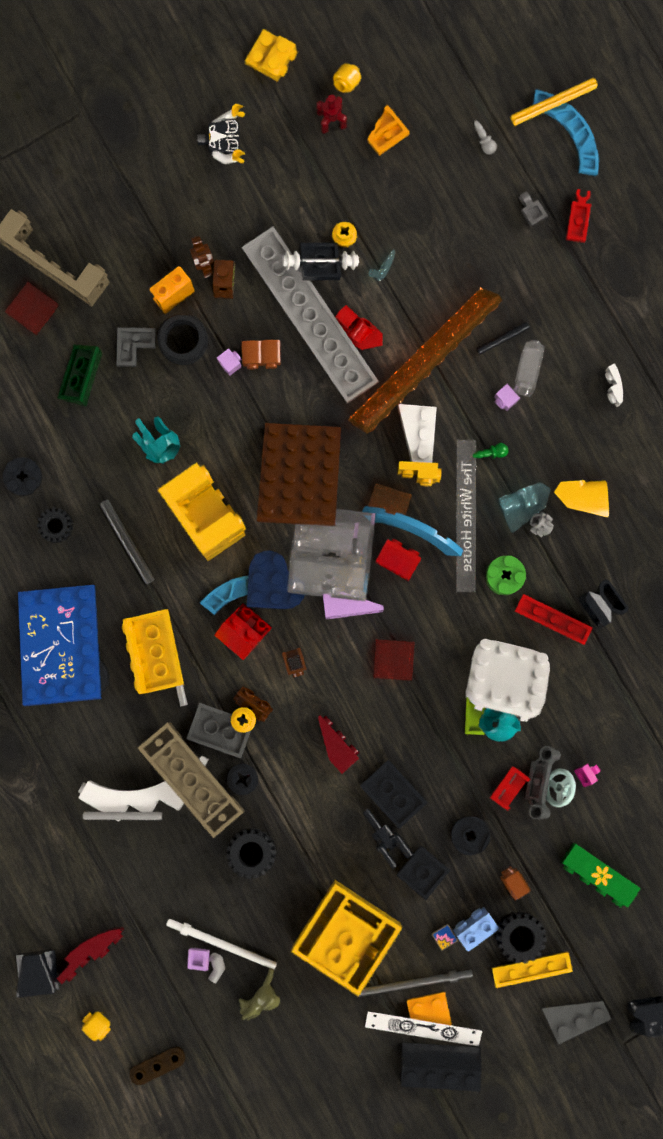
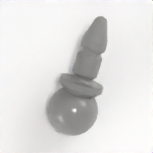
(488, 145)

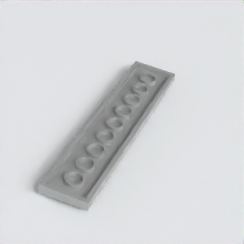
(310, 316)

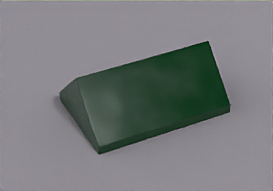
(80, 374)

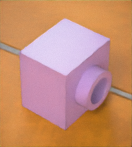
(229, 361)
(506, 397)

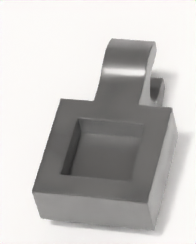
(533, 210)

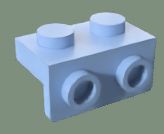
(475, 928)

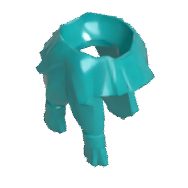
(156, 449)
(506, 728)

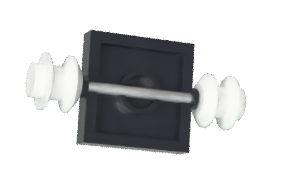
(320, 261)

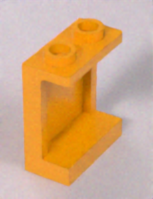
(172, 289)

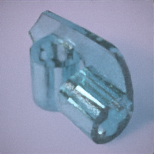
(524, 504)

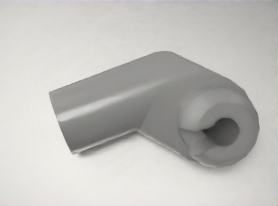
(218, 967)

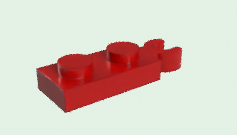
(579, 218)

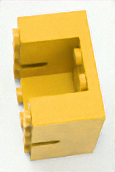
(203, 511)
(349, 940)

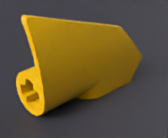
(585, 496)

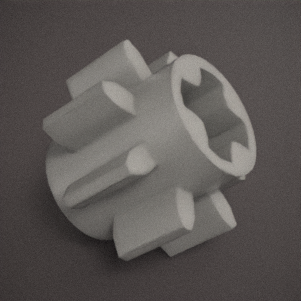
(541, 524)

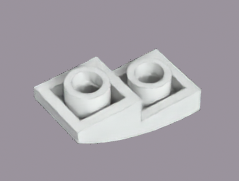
(615, 392)

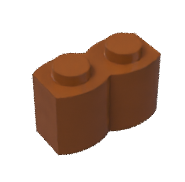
(261, 353)
(514, 883)

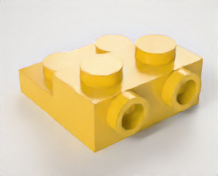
(271, 55)
(426, 472)

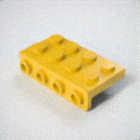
(152, 652)

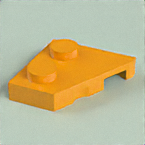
(387, 132)
(430, 1008)

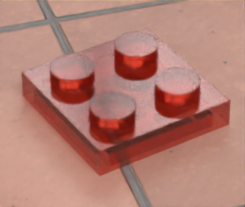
(31, 308)
(394, 660)

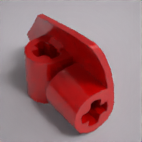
(359, 330)

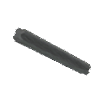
(127, 541)

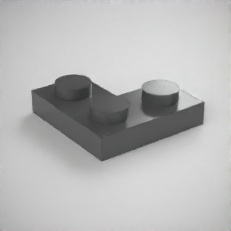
(129, 340)

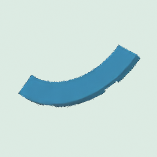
(579, 131)
(416, 527)
(225, 594)

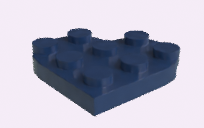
(269, 583)

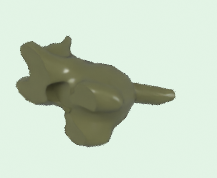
(263, 999)

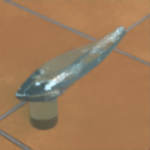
(380, 274)

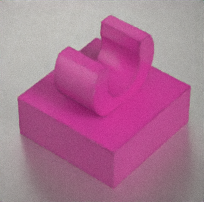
(587, 774)

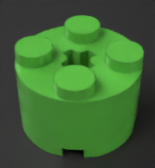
(503, 586)

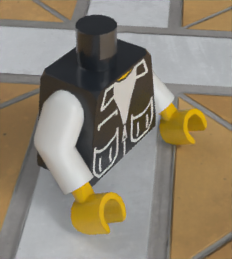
(224, 137)

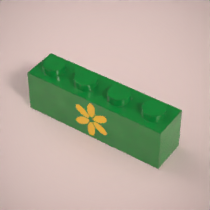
(601, 875)

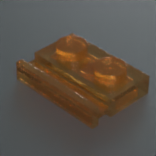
(390, 499)

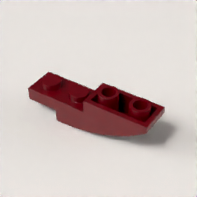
(94, 946)

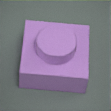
(198, 959)

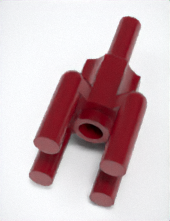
(331, 112)

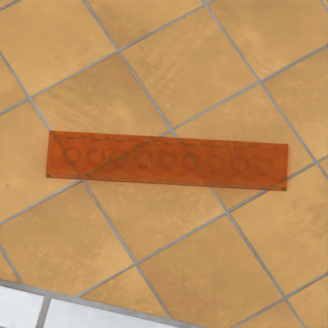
(425, 360)

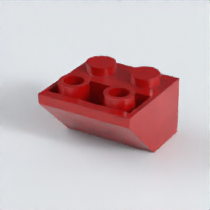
(398, 560)
(242, 631)

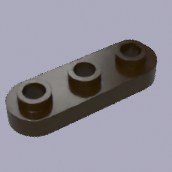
(165, 1061)

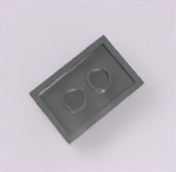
(214, 729)

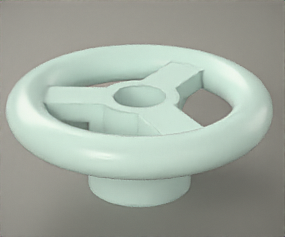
(563, 789)

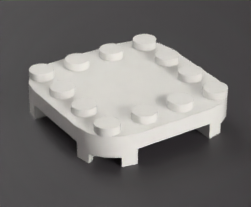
(508, 679)

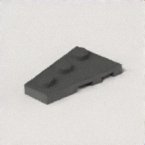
(575, 1019)

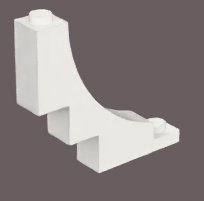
(116, 800)

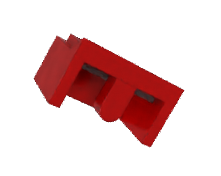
(509, 788)

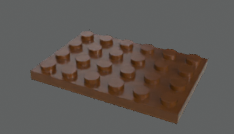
(299, 474)

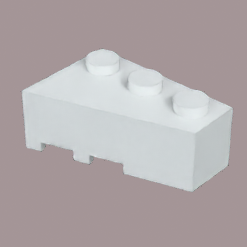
(419, 431)

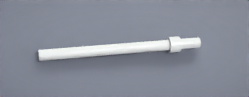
(186, 929)

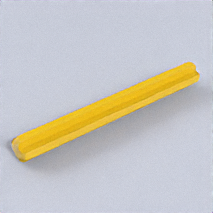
(554, 101)

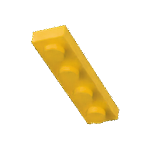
(537, 969)

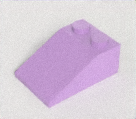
(344, 608)

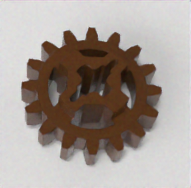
(202, 256)

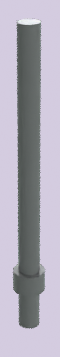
(451, 976)

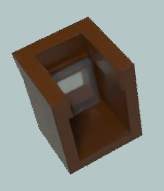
(294, 662)

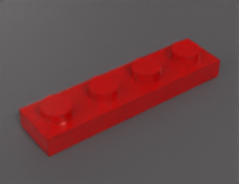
(553, 619)

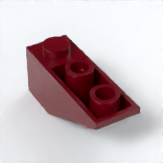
(338, 751)

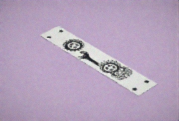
(423, 1028)

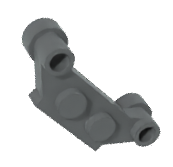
(539, 781)

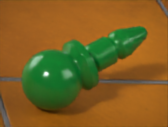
(499, 450)

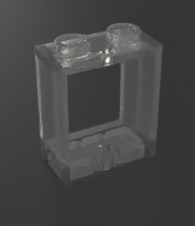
(528, 368)

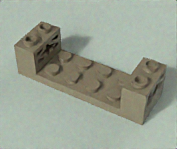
(89, 285)
(190, 779)

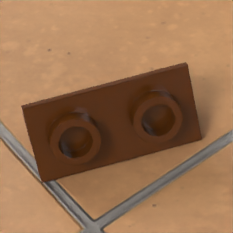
(246, 697)

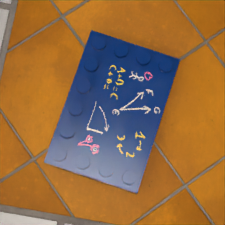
(59, 645)

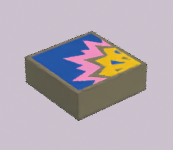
(444, 937)

